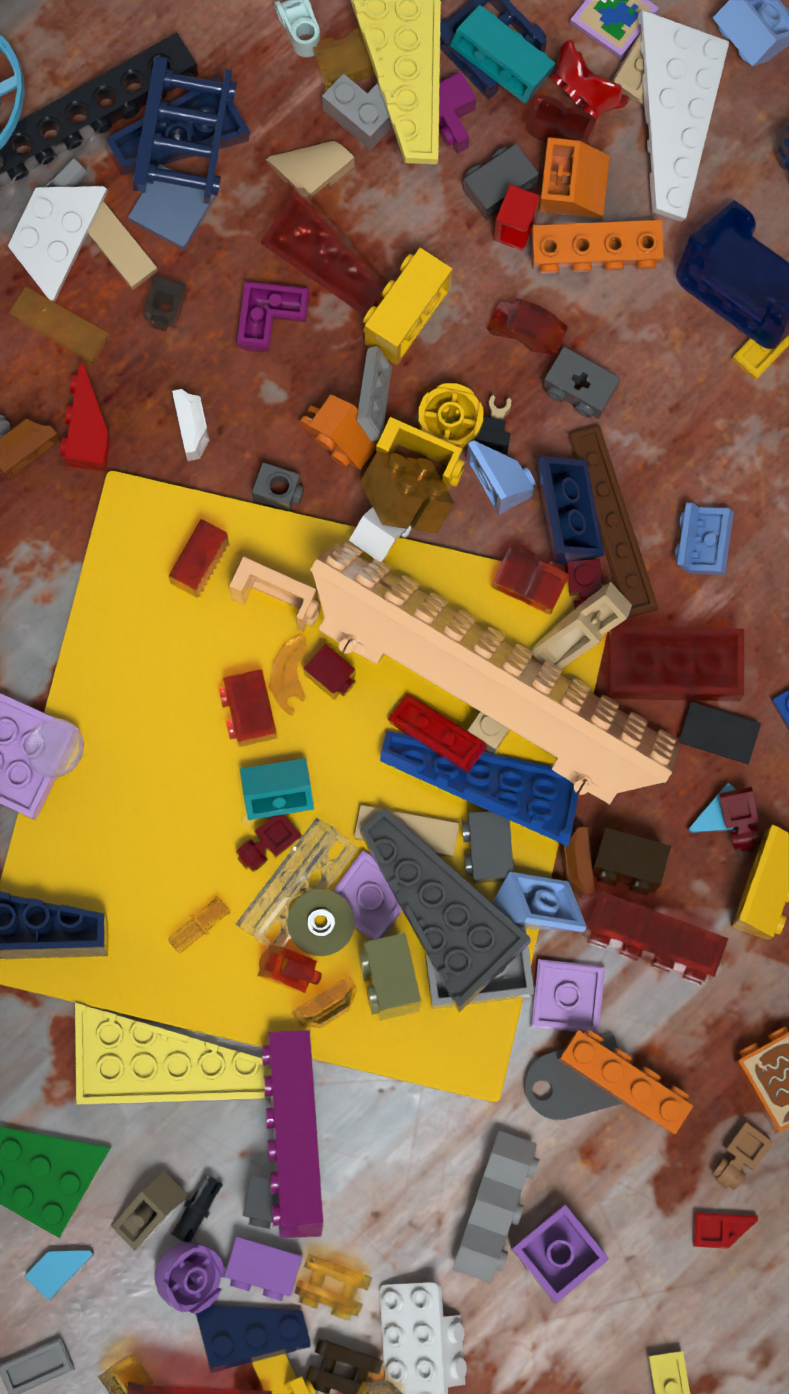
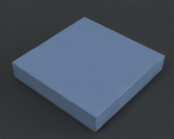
(170, 211)

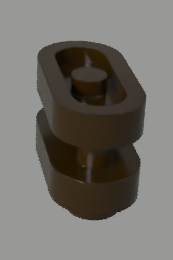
(324, 1379)

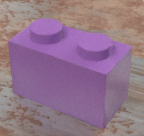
(263, 1267)

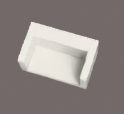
(375, 537)

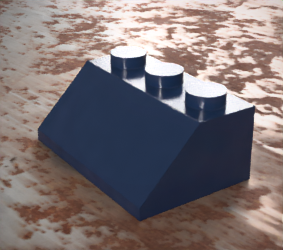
(569, 509)

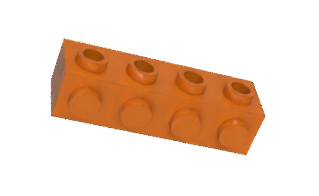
(597, 245)
(625, 1082)

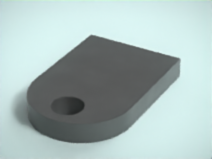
(571, 1092)

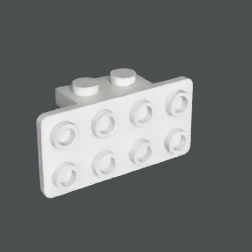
(418, 1342)

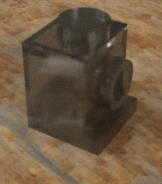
(164, 293)

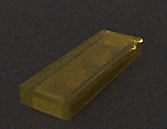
(59, 324)

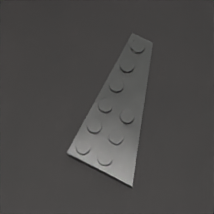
(454, 922)

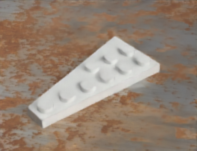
(679, 98)

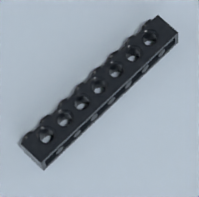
(86, 102)

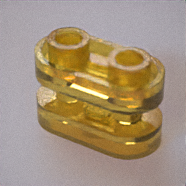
(313, 1293)

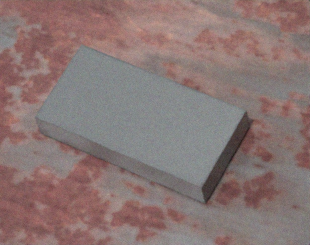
(36, 1367)

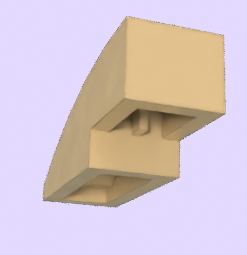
(583, 627)

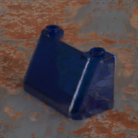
(738, 276)

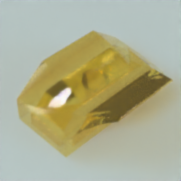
(327, 1005)

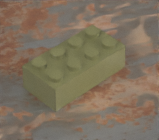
(391, 975)

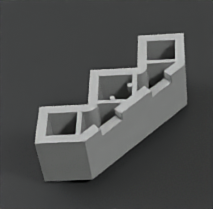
(496, 1207)

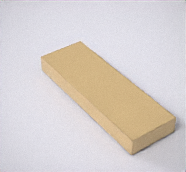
(120, 248)
(435, 833)

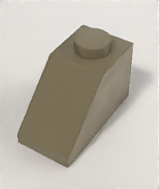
(149, 1210)

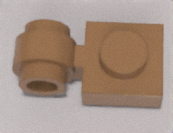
(748, 1149)

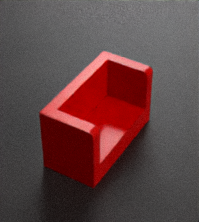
(516, 217)

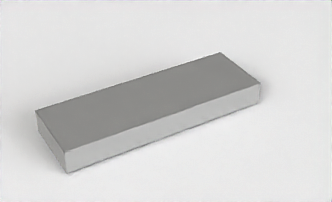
(374, 393)

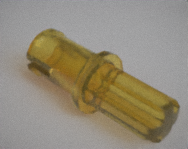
(198, 925)

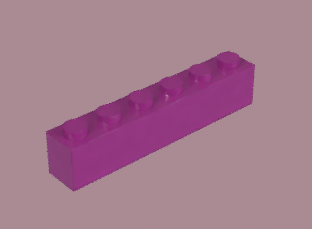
(294, 1135)

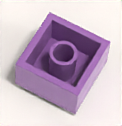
(559, 1253)

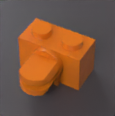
(340, 432)

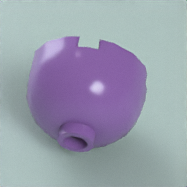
(189, 1277)

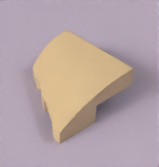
(313, 166)

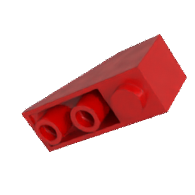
(87, 434)

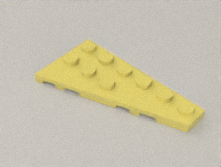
(147, 1064)

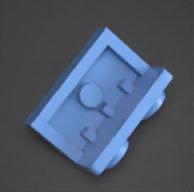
(704, 539)

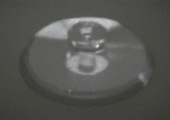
(54, 747)

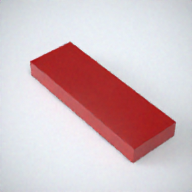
(437, 733)

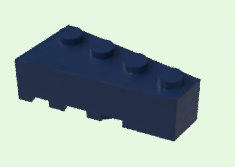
(125, 143)
(48, 930)

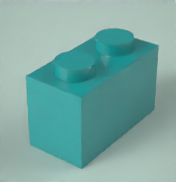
(276, 789)

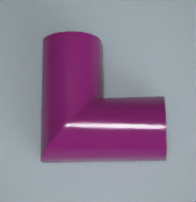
(263, 304)

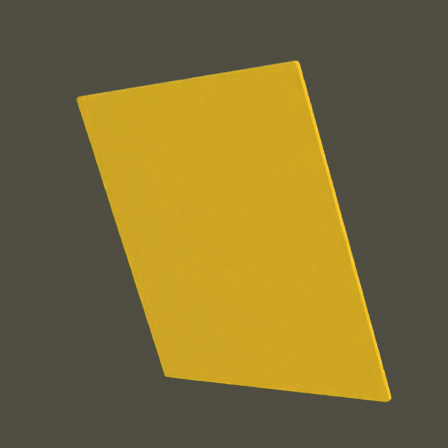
(159, 797)

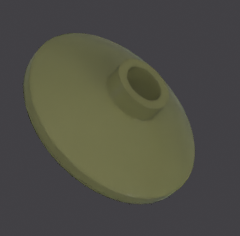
(320, 939)

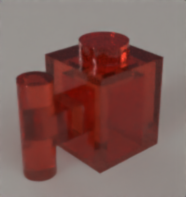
(288, 968)

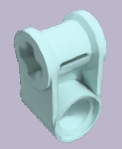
(297, 20)

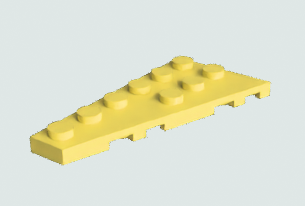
(406, 61)

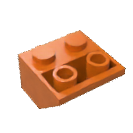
(574, 179)

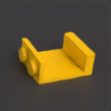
(402, 434)

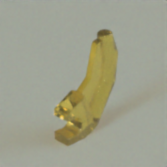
(284, 676)

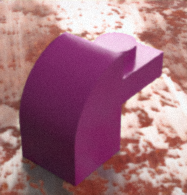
(454, 102)

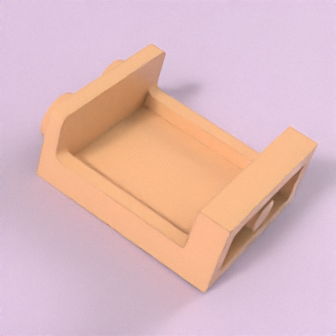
(256, 576)

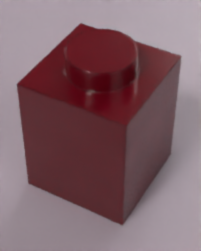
(330, 672)

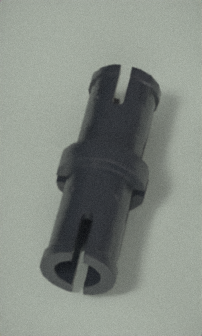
(197, 1209)

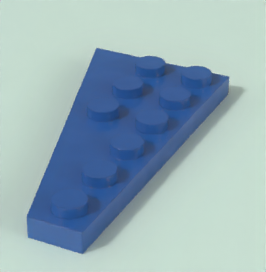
(504, 785)

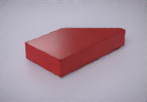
(720, 1230)

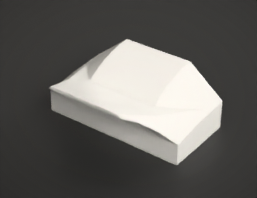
(191, 423)

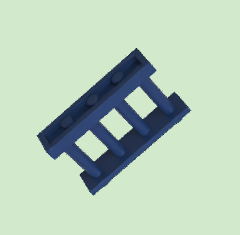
(510, 16)
(159, 110)

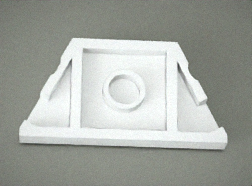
(54, 232)

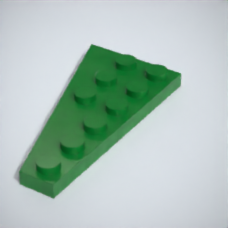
(46, 1176)

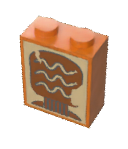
(768, 1077)

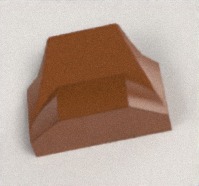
(24, 446)
(578, 864)

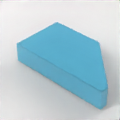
(712, 817)
(56, 1270)

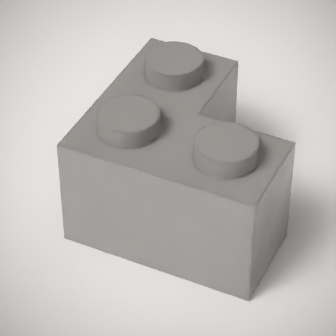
(357, 111)

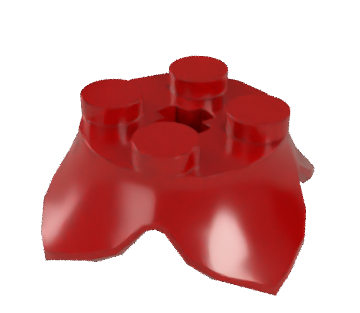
(584, 88)

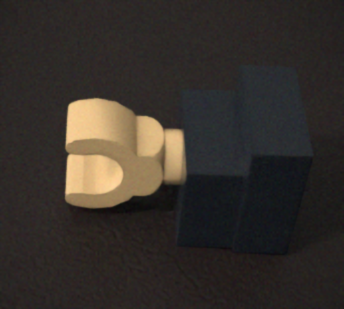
(493, 427)

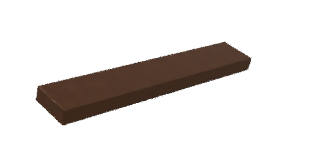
(614, 522)

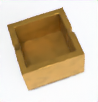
(404, 486)

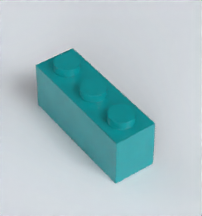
(502, 54)

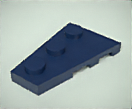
(249, 1334)

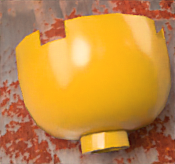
(451, 414)

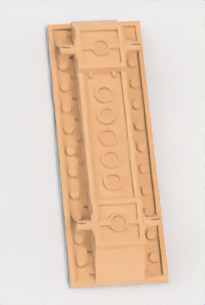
(389, 616)

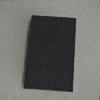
(719, 733)

